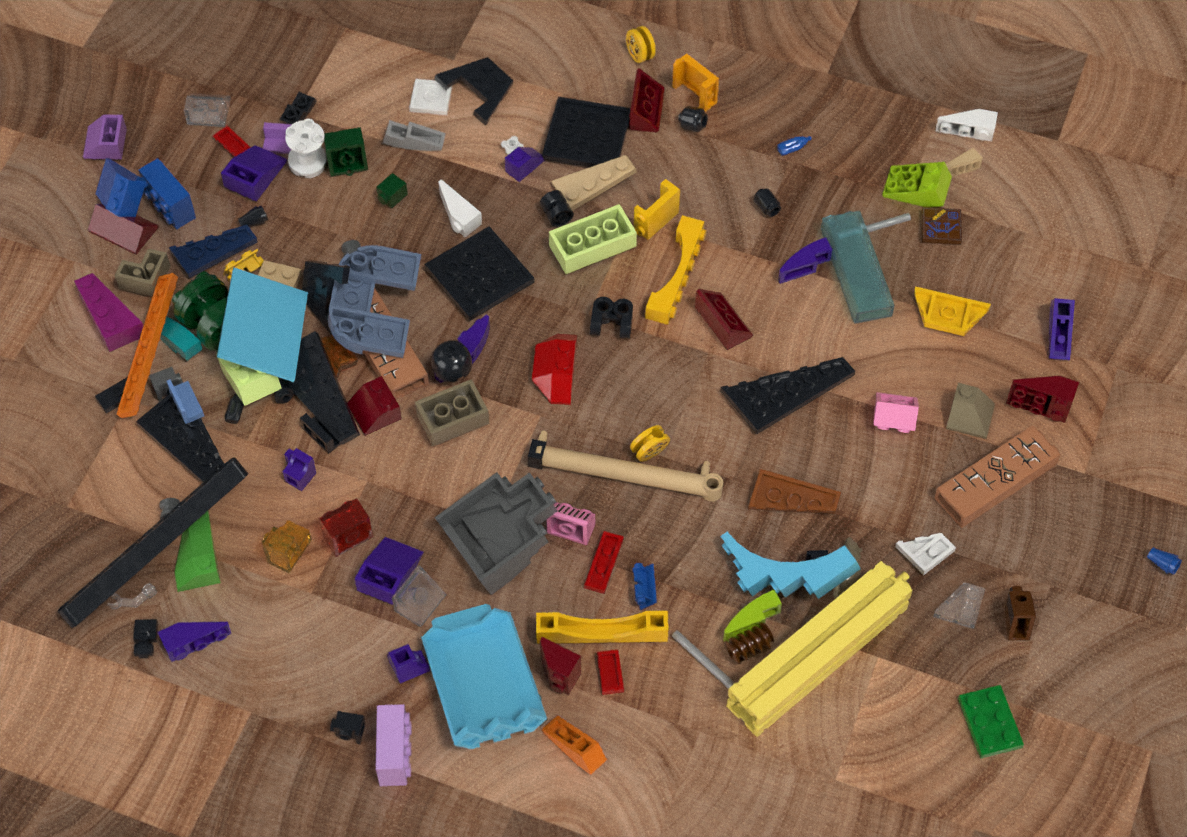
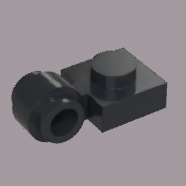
(144, 636)

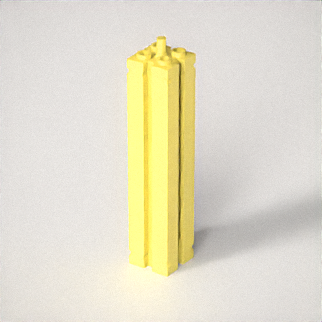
(819, 648)

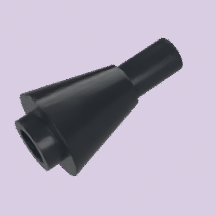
(284, 394)

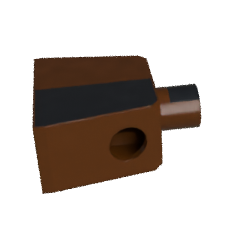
(1019, 605)

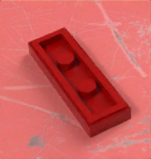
(604, 562)

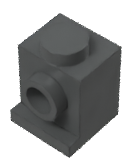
(159, 381)

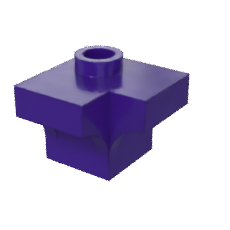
(299, 469)
(407, 663)

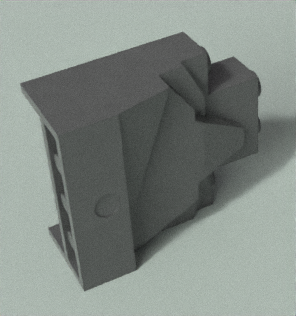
(499, 527)

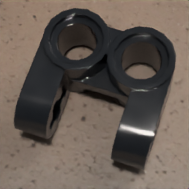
(612, 313)

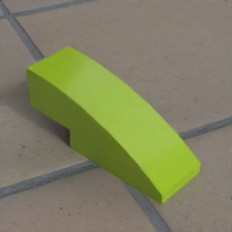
(754, 614)

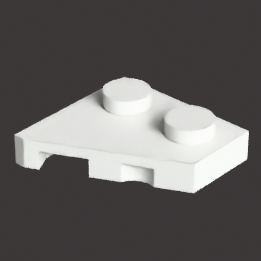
(926, 551)

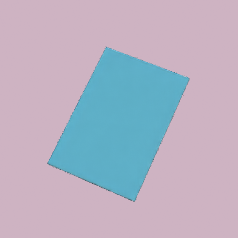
(262, 325)

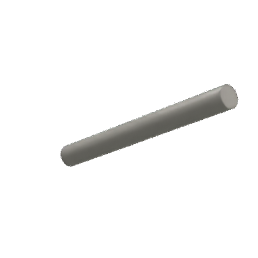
(888, 222)
(706, 662)

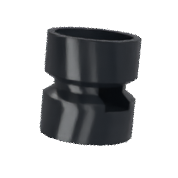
(556, 208)

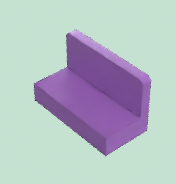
(275, 138)

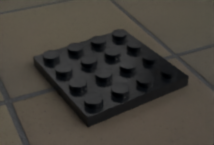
(586, 132)
(479, 273)

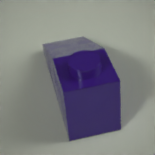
(1060, 328)

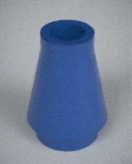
(1166, 561)

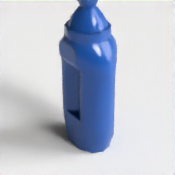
(792, 145)

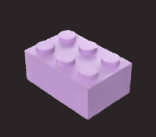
(393, 745)

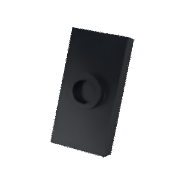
(111, 397)

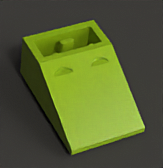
(918, 184)

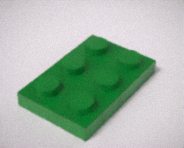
(990, 721)

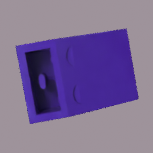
(252, 172)
(387, 569)

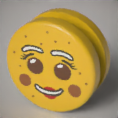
(640, 44)
(649, 443)

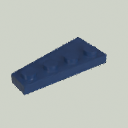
(203, 254)

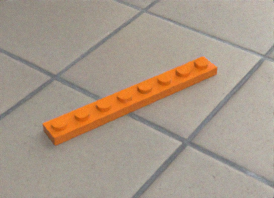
(147, 346)

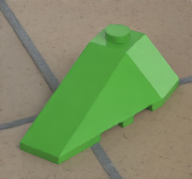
(197, 557)

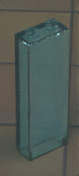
(857, 267)

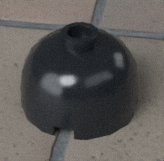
(451, 361)

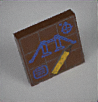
(941, 226)

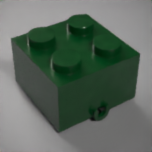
(345, 151)

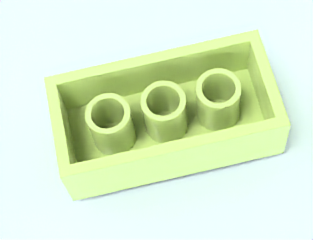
(592, 239)

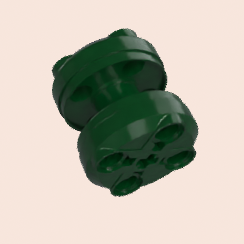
(203, 306)

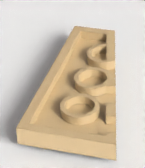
(593, 181)

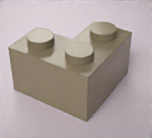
(144, 276)

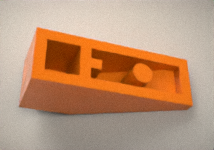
(575, 744)

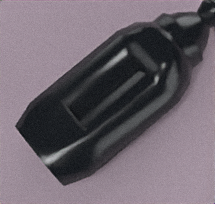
(234, 410)

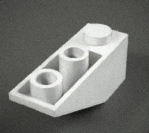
(972, 124)

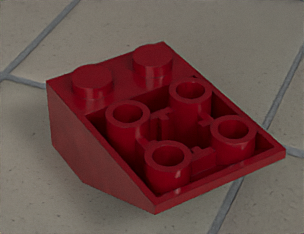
(1044, 396)

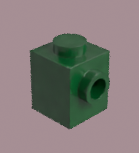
(391, 190)

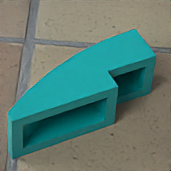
(180, 339)

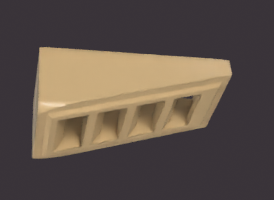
(965, 163)

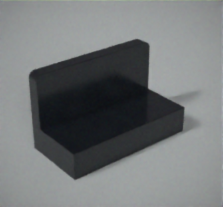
(319, 433)

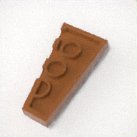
(785, 493)

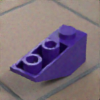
(191, 636)

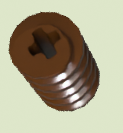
(748, 642)

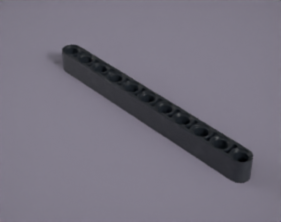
(152, 542)

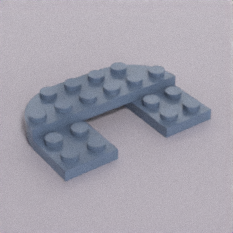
(351, 302)

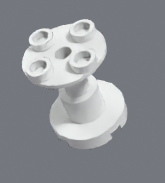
(306, 153)

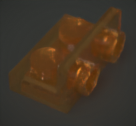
(338, 355)

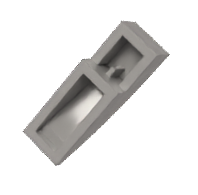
(413, 137)

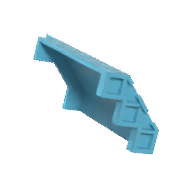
(482, 676)

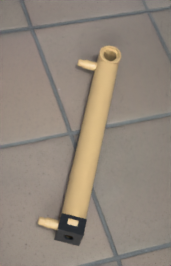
(623, 470)

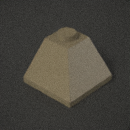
(970, 411)

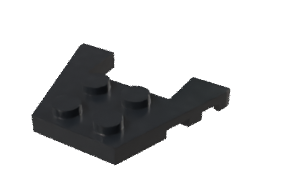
(484, 80)
(319, 283)

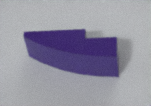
(806, 260)

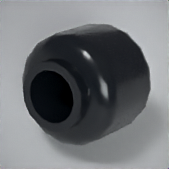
(693, 119)

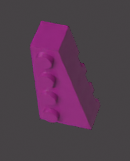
(111, 317)

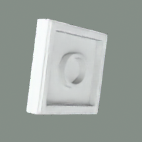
(430, 97)

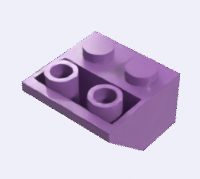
(105, 138)

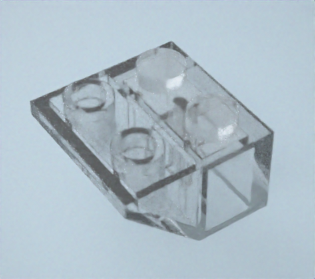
(207, 109)

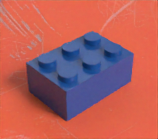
(167, 194)

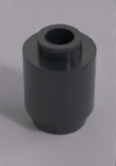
(767, 202)

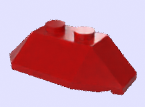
(555, 367)

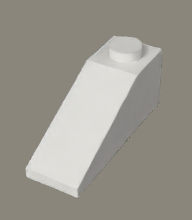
(462, 215)

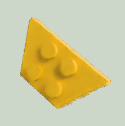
(949, 312)

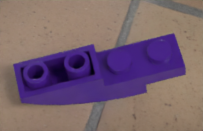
(474, 338)

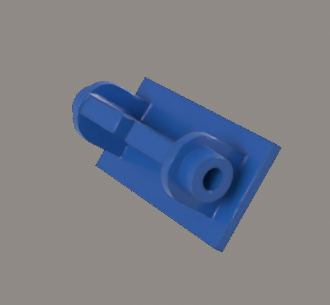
(645, 589)

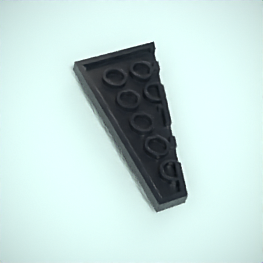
(320, 390)
(782, 393)
(186, 443)

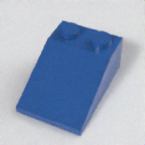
(120, 189)

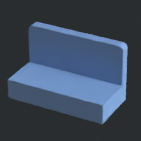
(185, 401)

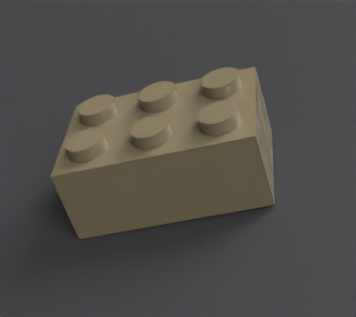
(452, 412)

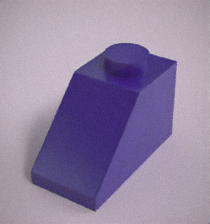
(522, 162)

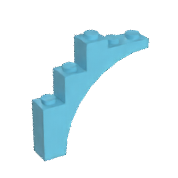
(815, 575)

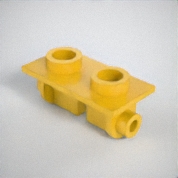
(249, 261)

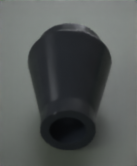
(253, 217)

